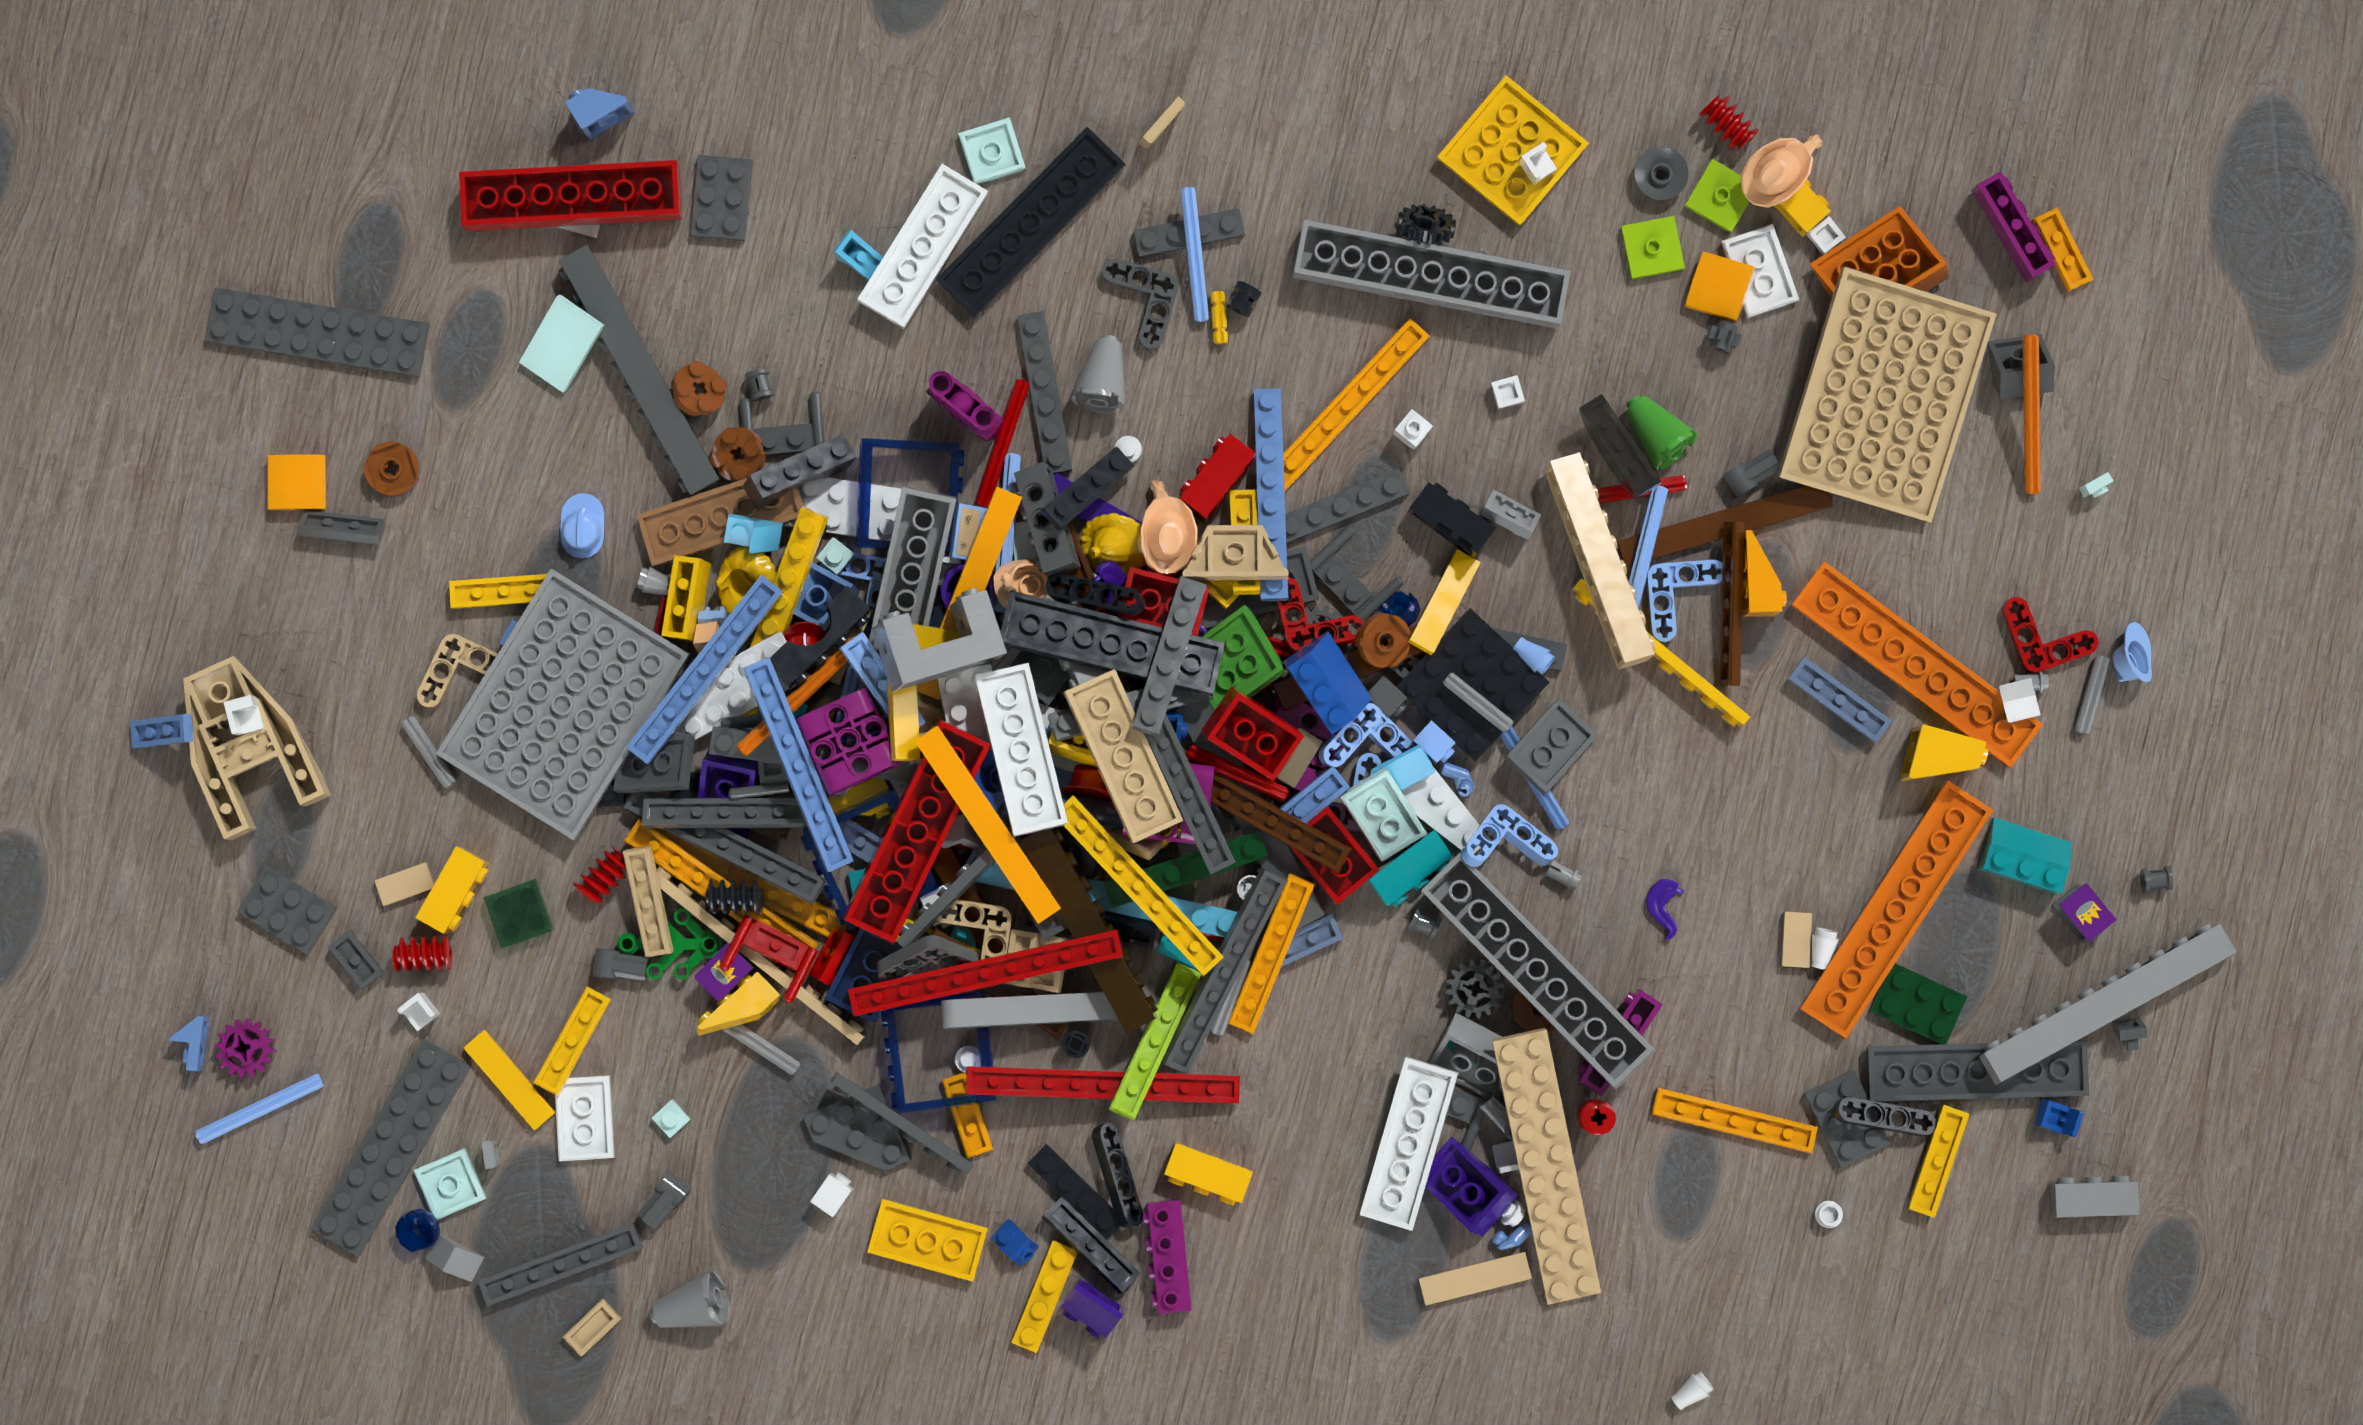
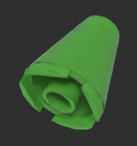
(1659, 431)

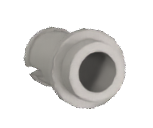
(2040, 681)
(1564, 875)

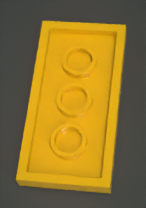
(927, 1240)

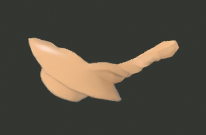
(1778, 170)
(1167, 532)
(1020, 577)

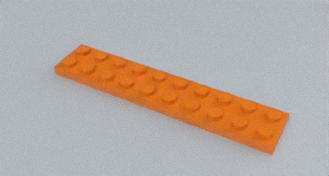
(1913, 662)
(1896, 909)

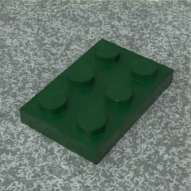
(1918, 1004)

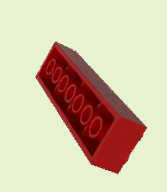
(570, 195)
(911, 841)

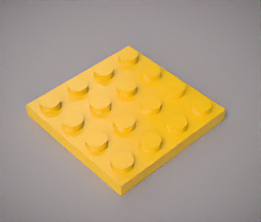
(1495, 138)

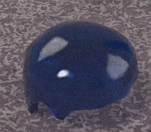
(1403, 606)
(417, 1230)

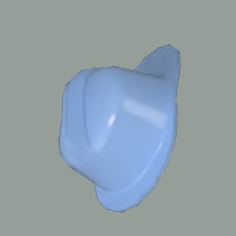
(582, 525)
(2133, 657)

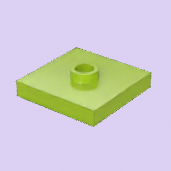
(1718, 196)
(1652, 247)

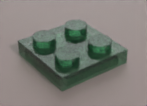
(518, 913)

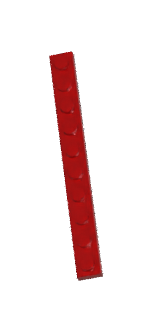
(985, 972)
(1098, 1085)

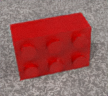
(1216, 476)
(1158, 595)
(1252, 733)
(1356, 869)

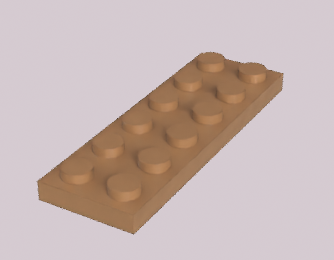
(702, 520)

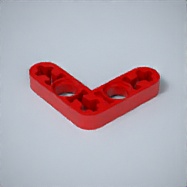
(1302, 628)
(2044, 651)

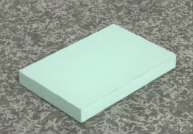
(561, 343)
(1383, 814)

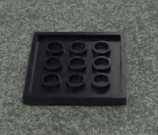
(1485, 664)

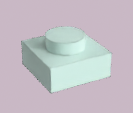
(2097, 486)
(835, 556)
(671, 1118)

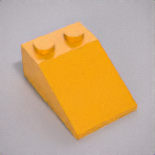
(1760, 583)

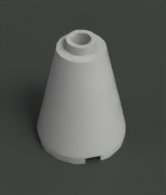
(1102, 378)
(693, 1304)

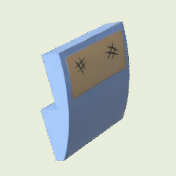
(965, 528)

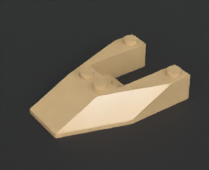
(220, 755)

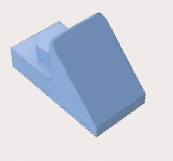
(196, 1035)

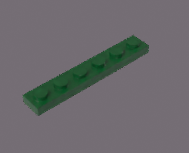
(1191, 867)

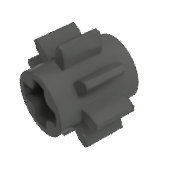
(1723, 336)

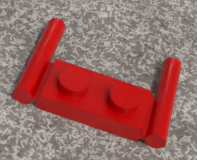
(774, 946)

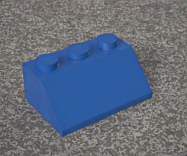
(1328, 682)

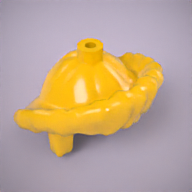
(1113, 540)
(740, 573)

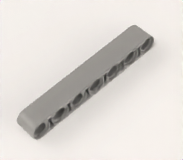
(1026, 1010)

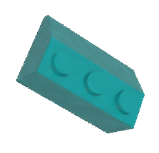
(2026, 856)
(1410, 869)

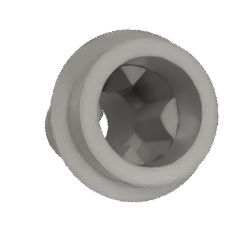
(653, 582)

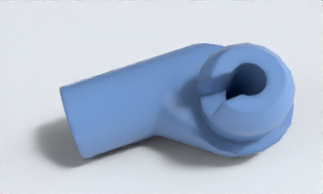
(1461, 777)
(1513, 1240)

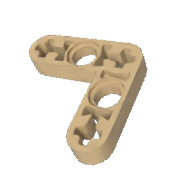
(462, 656)
(991, 930)

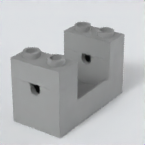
(909, 666)

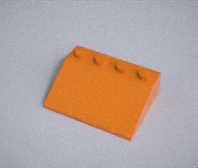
(1886, 249)

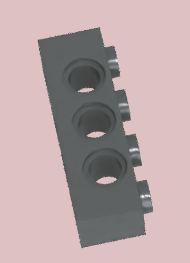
(1064, 557)

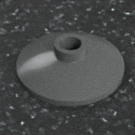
(1666, 161)

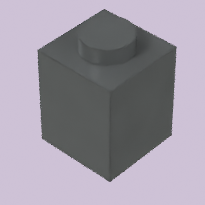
(1387, 697)

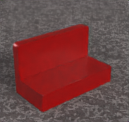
(832, 955)

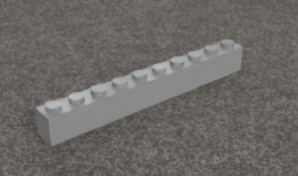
(2106, 1004)

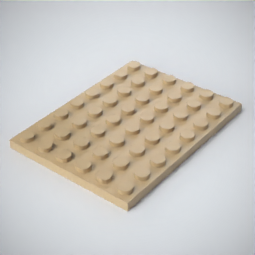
(1886, 394)

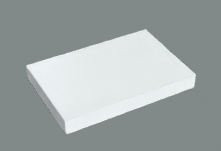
(1771, 282)
(585, 1119)

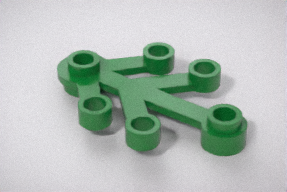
(679, 945)

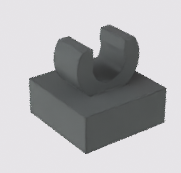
(2129, 1032)

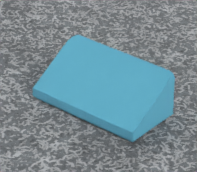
(1408, 767)

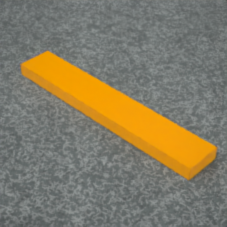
(1271, 953)
(1734, 1120)

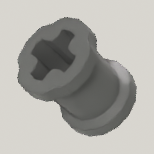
(759, 384)
(2156, 879)
(1424, 924)

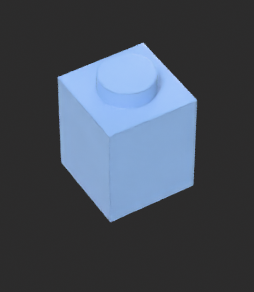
(1435, 743)

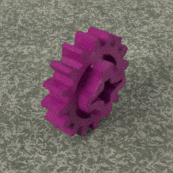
(247, 1058)

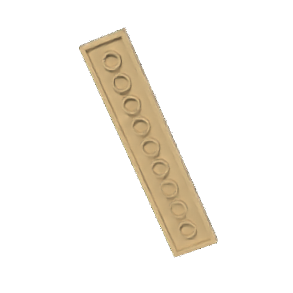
(1546, 1165)

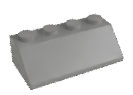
(1471, 1042)

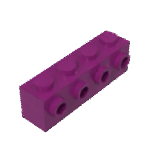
(2013, 226)
(1639, 1013)
(1169, 1256)

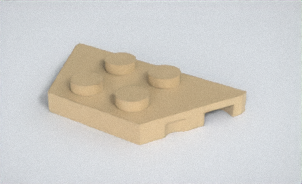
(1235, 554)

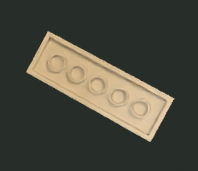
(1123, 756)

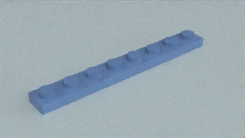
(1271, 482)
(704, 669)
(797, 764)

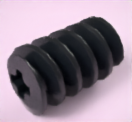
(734, 898)

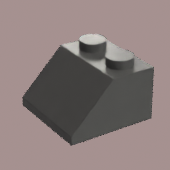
(2007, 367)

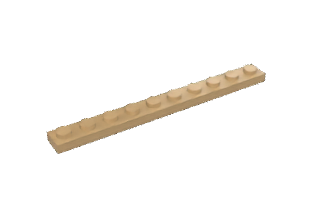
(725, 928)

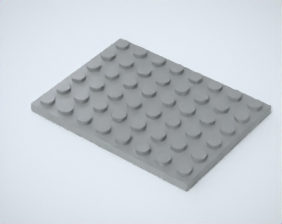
(562, 704)

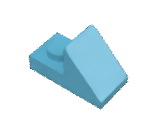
(857, 254)
(753, 533)

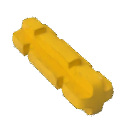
(1219, 318)

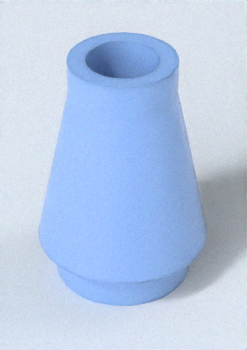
(1535, 656)

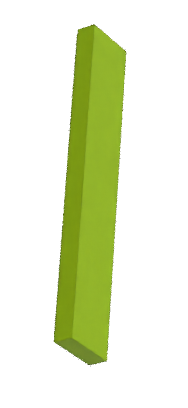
(1155, 1042)

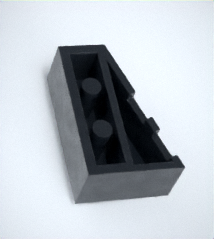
(1452, 519)

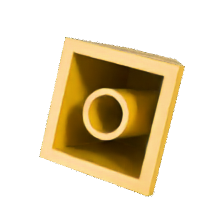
(1940, 752)

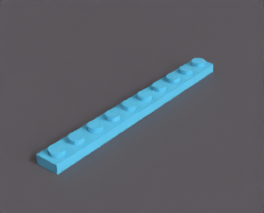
(1204, 917)

